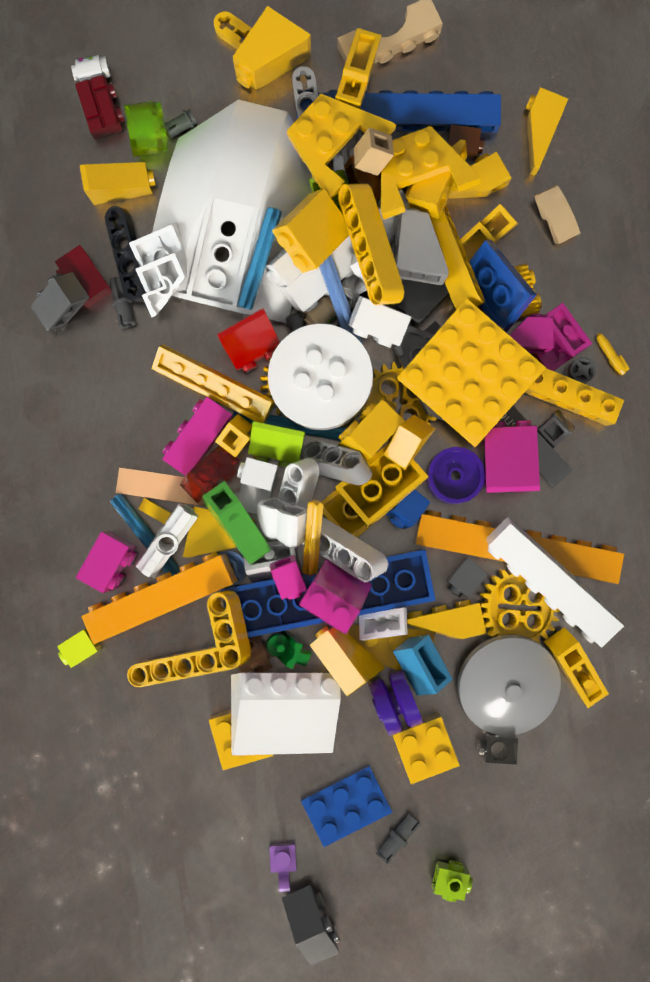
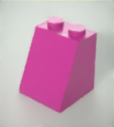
(512, 458)
(335, 596)

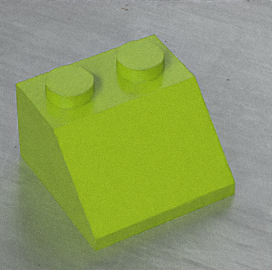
(276, 444)

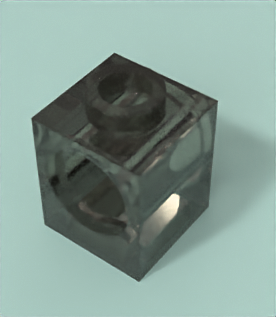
(506, 756)

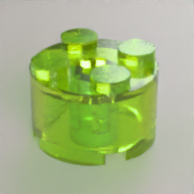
(144, 128)

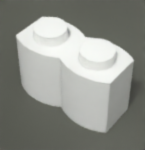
(281, 521)

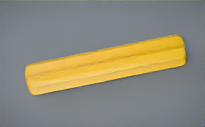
(312, 537)

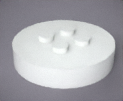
(320, 376)

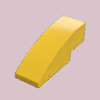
(358, 68)
(492, 227)

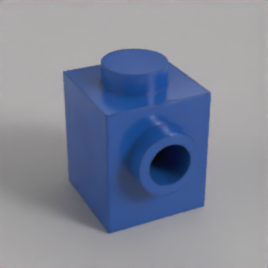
(408, 510)

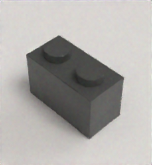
(59, 300)

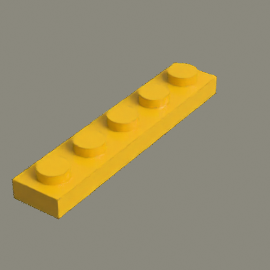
(213, 384)

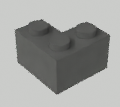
(309, 926)

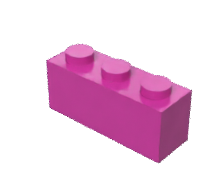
(196, 436)

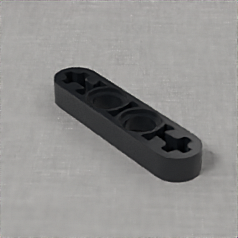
(121, 255)

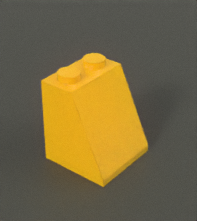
(270, 50)

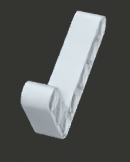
(335, 543)

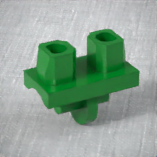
(288, 649)

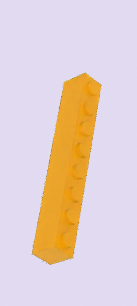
(470, 539)

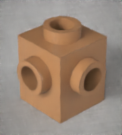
(260, 657)

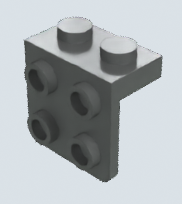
(421, 299)

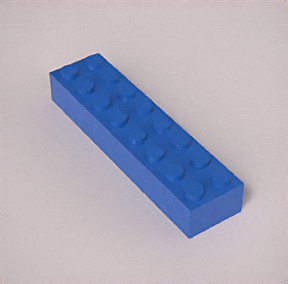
(402, 585)

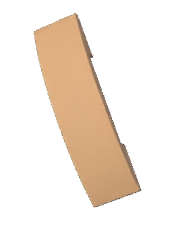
(153, 486)

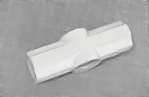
(158, 552)

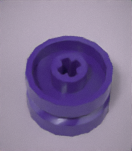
(467, 484)
(393, 703)

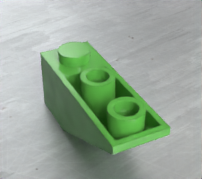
(236, 522)

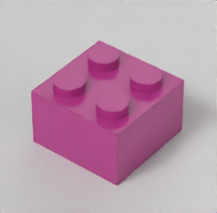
(107, 562)

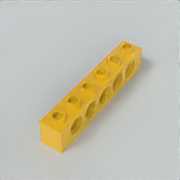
(576, 397)

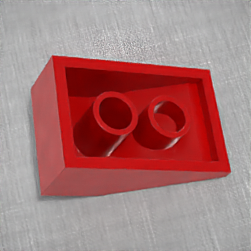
(249, 341)

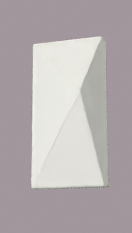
(383, 624)

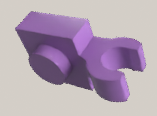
(283, 861)

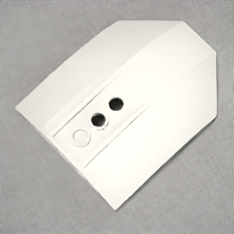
(233, 173)

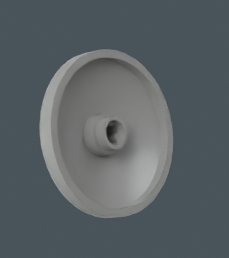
(509, 684)

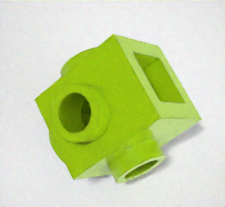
(451, 880)

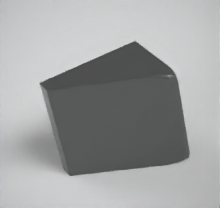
(556, 428)

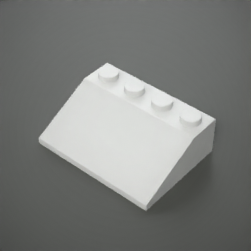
(283, 713)

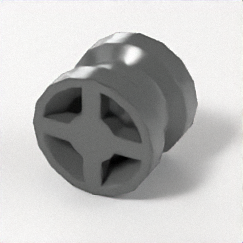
(585, 367)

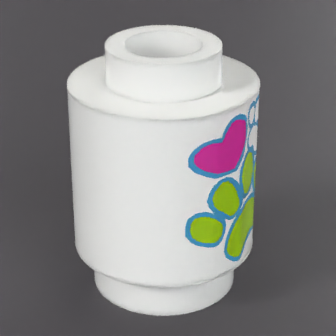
(90, 67)

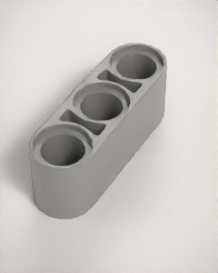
(338, 462)

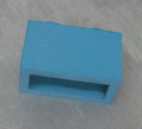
(422, 665)

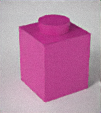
(288, 577)

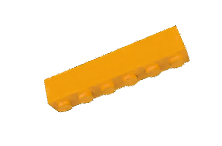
(159, 598)

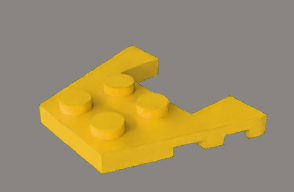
(324, 131)
(417, 159)

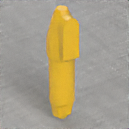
(616, 361)

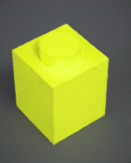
(77, 648)

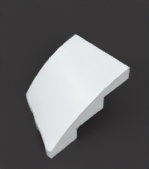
(160, 265)

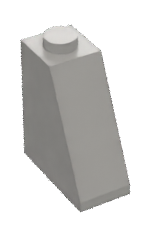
(418, 249)

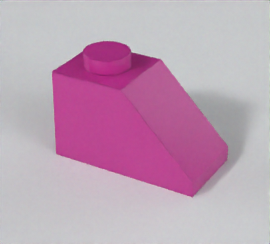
(535, 334)

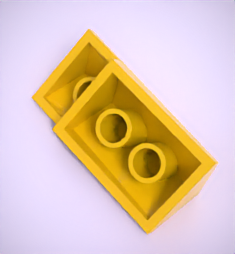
(361, 506)

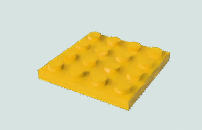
(471, 372)

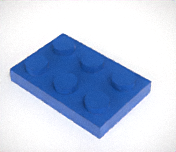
(501, 284)
(346, 805)

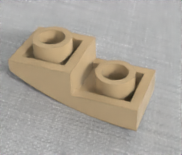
(558, 214)

